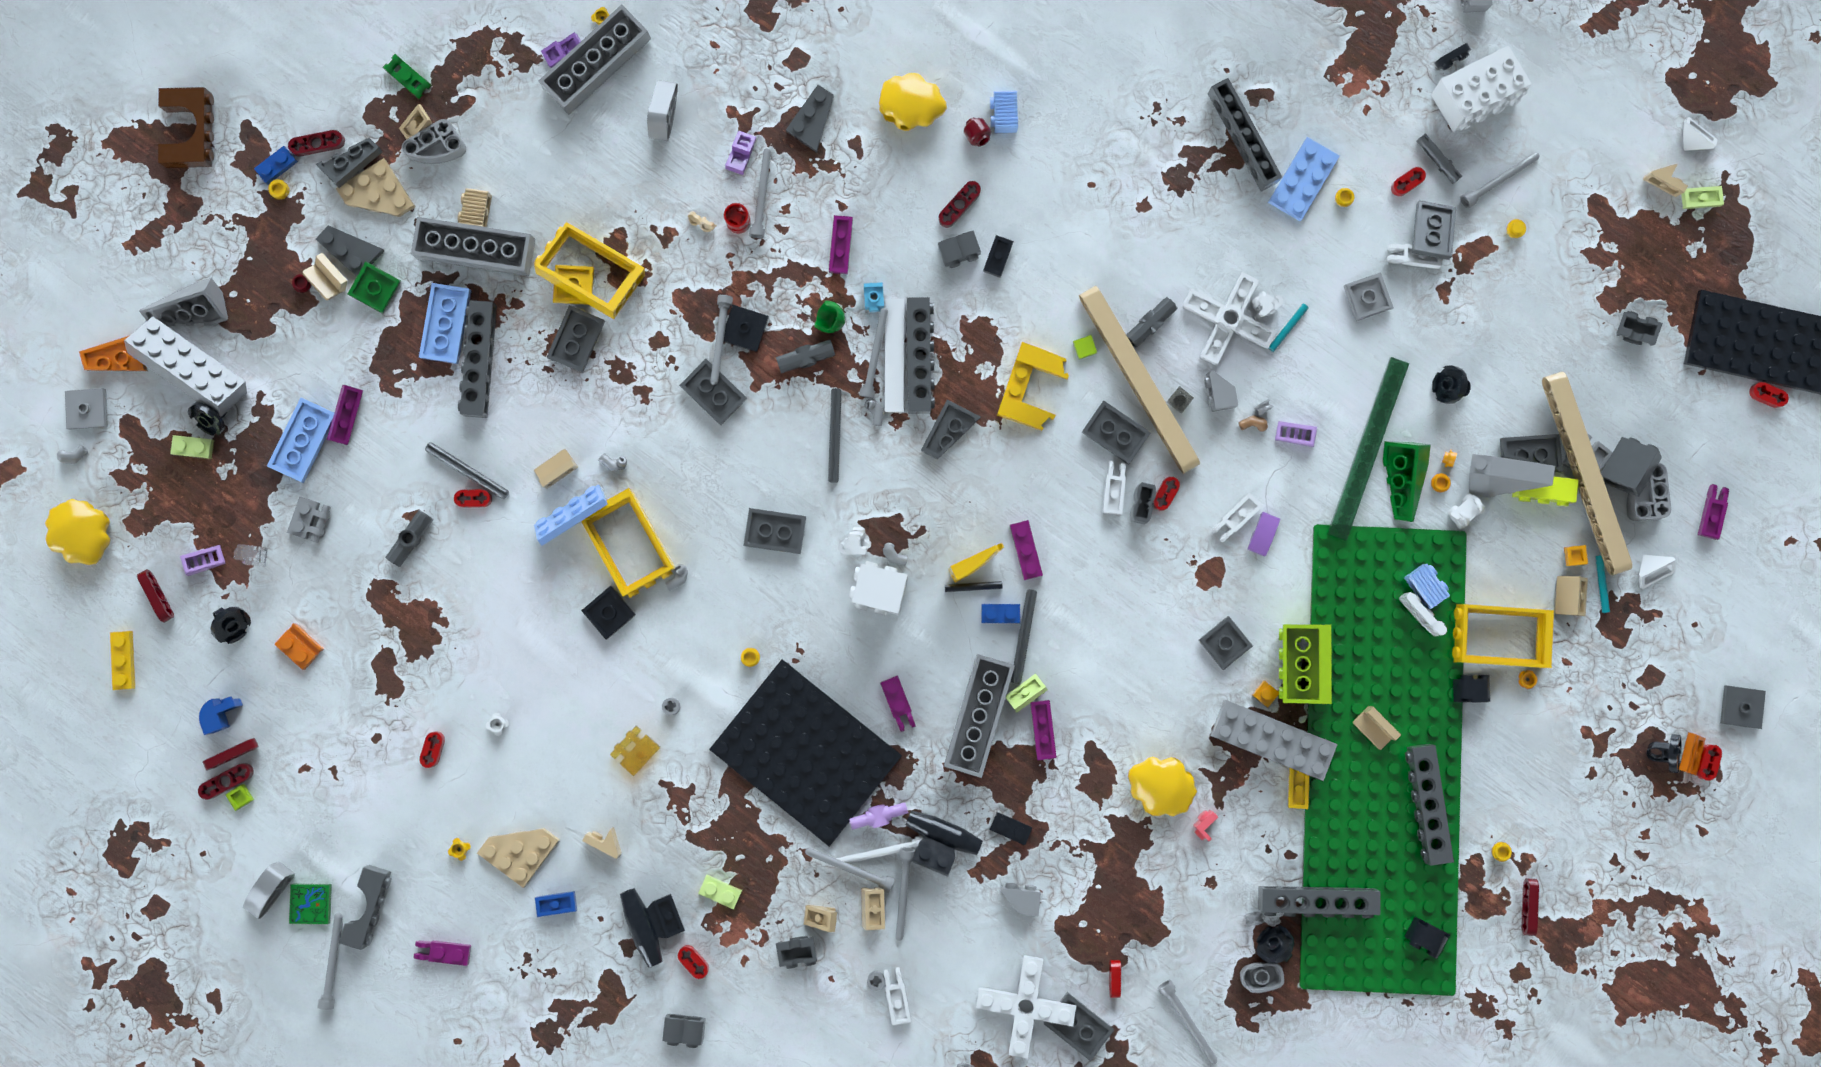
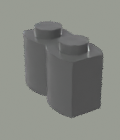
(959, 249)
(1143, 498)
(683, 1030)

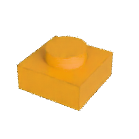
(1576, 555)
(1265, 694)

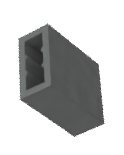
(1631, 465)

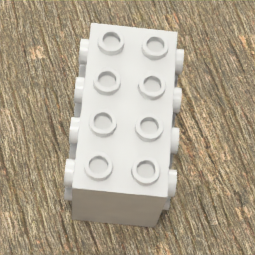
(1481, 89)
(878, 588)

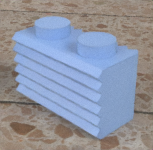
(1005, 112)
(1427, 585)

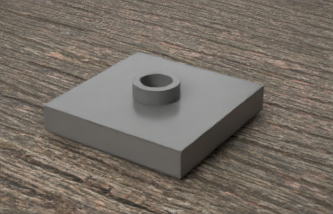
(1368, 296)
(86, 408)

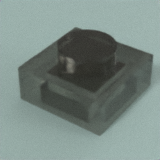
(1180, 399)

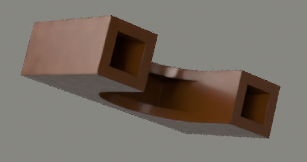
(198, 149)

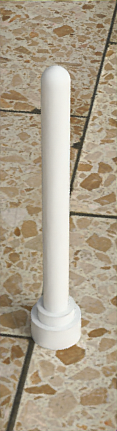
(881, 852)

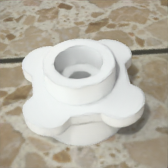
(492, 724)

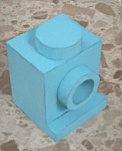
(871, 289)

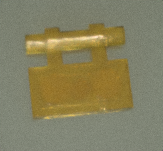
(639, 755)

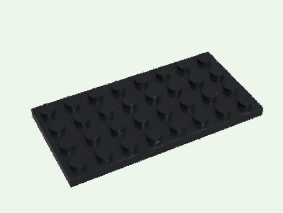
(1755, 341)

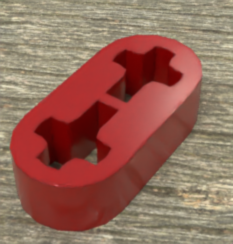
(1410, 184)
(1767, 398)
(1169, 496)
(472, 503)
(436, 751)
(1709, 762)
(689, 965)
(1115, 978)

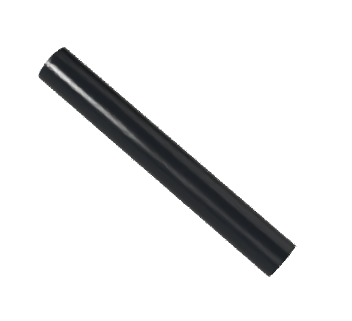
(973, 586)

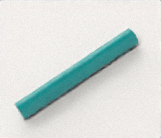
(1288, 327)
(1602, 584)

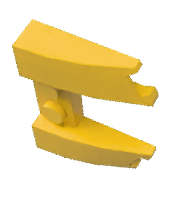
(1012, 405)
(970, 565)

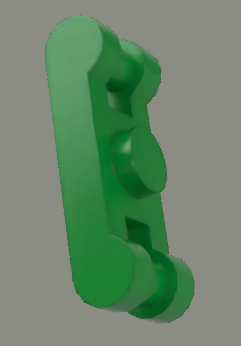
(407, 76)

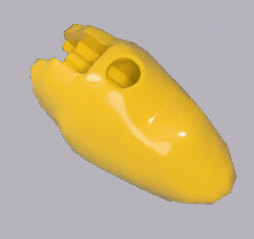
(911, 101)
(77, 532)
(1162, 786)

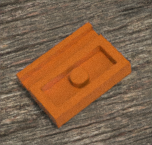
(299, 646)
(1692, 753)

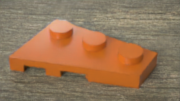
(110, 357)

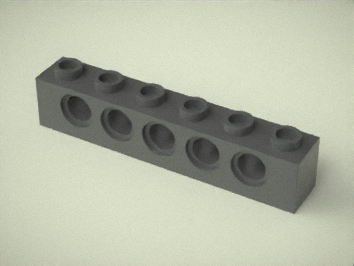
(1244, 134)
(917, 306)
(483, 368)
(1443, 851)
(1269, 894)

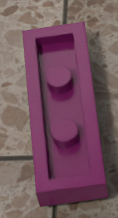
(840, 244)
(345, 414)
(1026, 550)
(1043, 730)

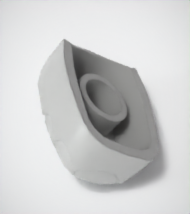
(1262, 977)

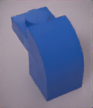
(213, 716)

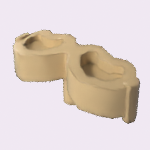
(704, 224)

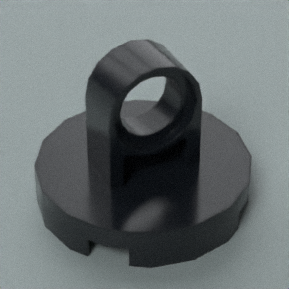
(1450, 384)
(207, 418)
(229, 624)
(1670, 752)
(1275, 945)

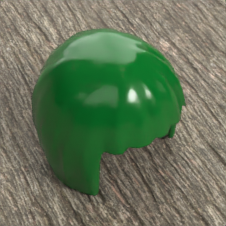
(830, 317)

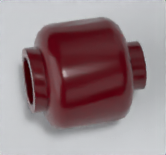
(977, 131)

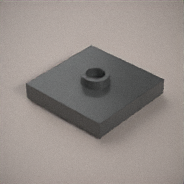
(1225, 642)
(1743, 707)

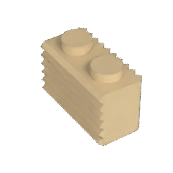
(475, 207)

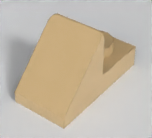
(415, 122)
(1662, 179)
(609, 845)
(820, 917)

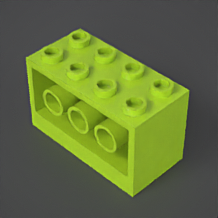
(1320, 664)

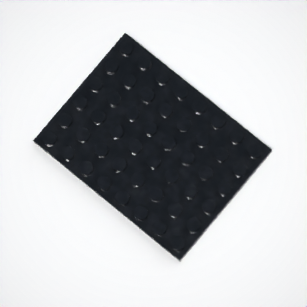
(805, 752)

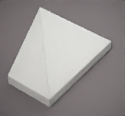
(1696, 137)
(1655, 569)

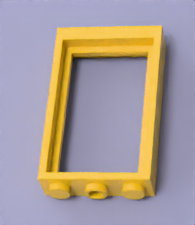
(623, 293)
(614, 503)
(1544, 636)

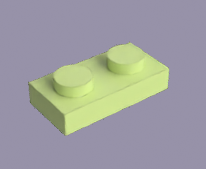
(1702, 197)
(192, 447)
(1026, 693)
(720, 892)

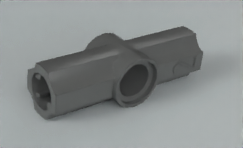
(1151, 322)
(805, 356)
(401, 548)

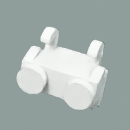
(1265, 305)
(1467, 511)
(855, 543)

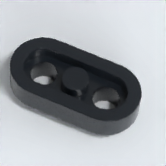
(1447, 60)

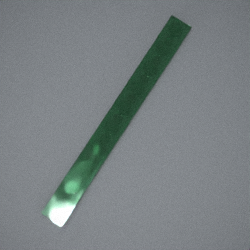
(1368, 449)

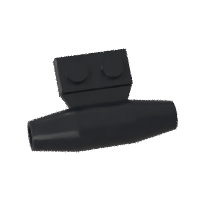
(940, 842)
(650, 923)

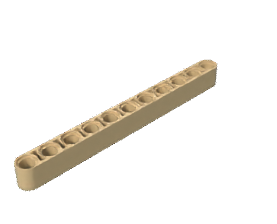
(1139, 379)
(1586, 470)

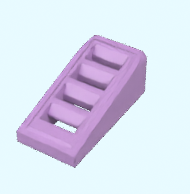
(1313, 430)
(191, 571)

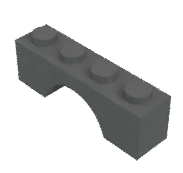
(373, 884)

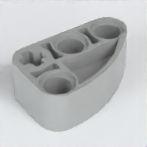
(662, 110)
(440, 148)
(1649, 501)
(268, 889)

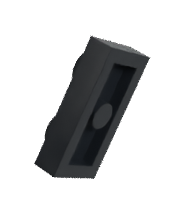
(998, 256)
(1010, 828)

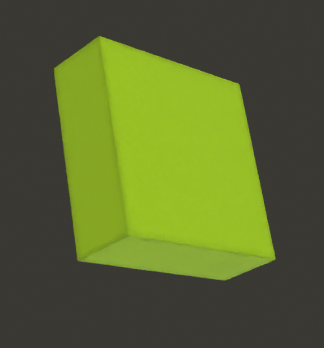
(1085, 347)
(239, 797)

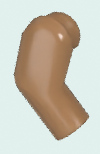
(1259, 422)

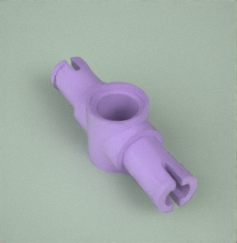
(878, 816)

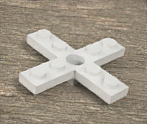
(1222, 332)
(1023, 1021)

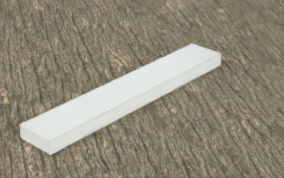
(894, 356)

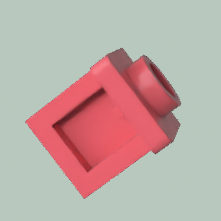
(1205, 820)

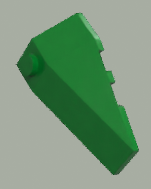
(1406, 473)

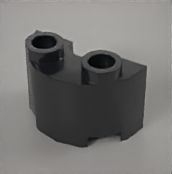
(1472, 689)
(1426, 935)

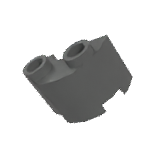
(1639, 330)
(796, 951)

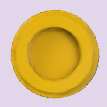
(279, 189)

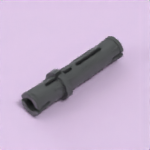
(1438, 157)

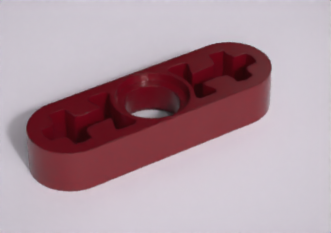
(308, 139)
(972, 197)
(155, 595)
(230, 754)
(233, 783)
(1530, 907)

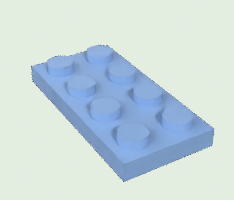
(1303, 179)
(444, 323)
(301, 440)
(571, 514)

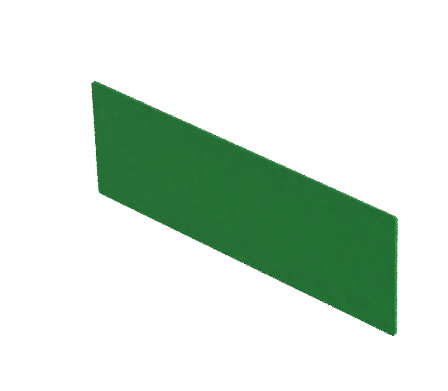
(1362, 814)

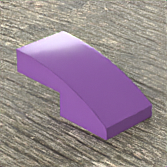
(558, 50)
(741, 152)
(1263, 534)

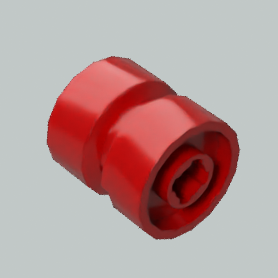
(737, 218)

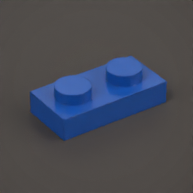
(275, 165)
(1000, 613)
(556, 903)

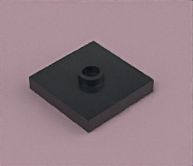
(745, 328)
(608, 612)

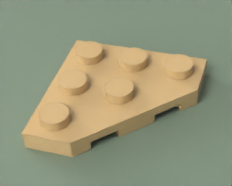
(377, 191)
(519, 853)

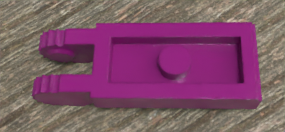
(1714, 513)
(897, 701)
(444, 952)

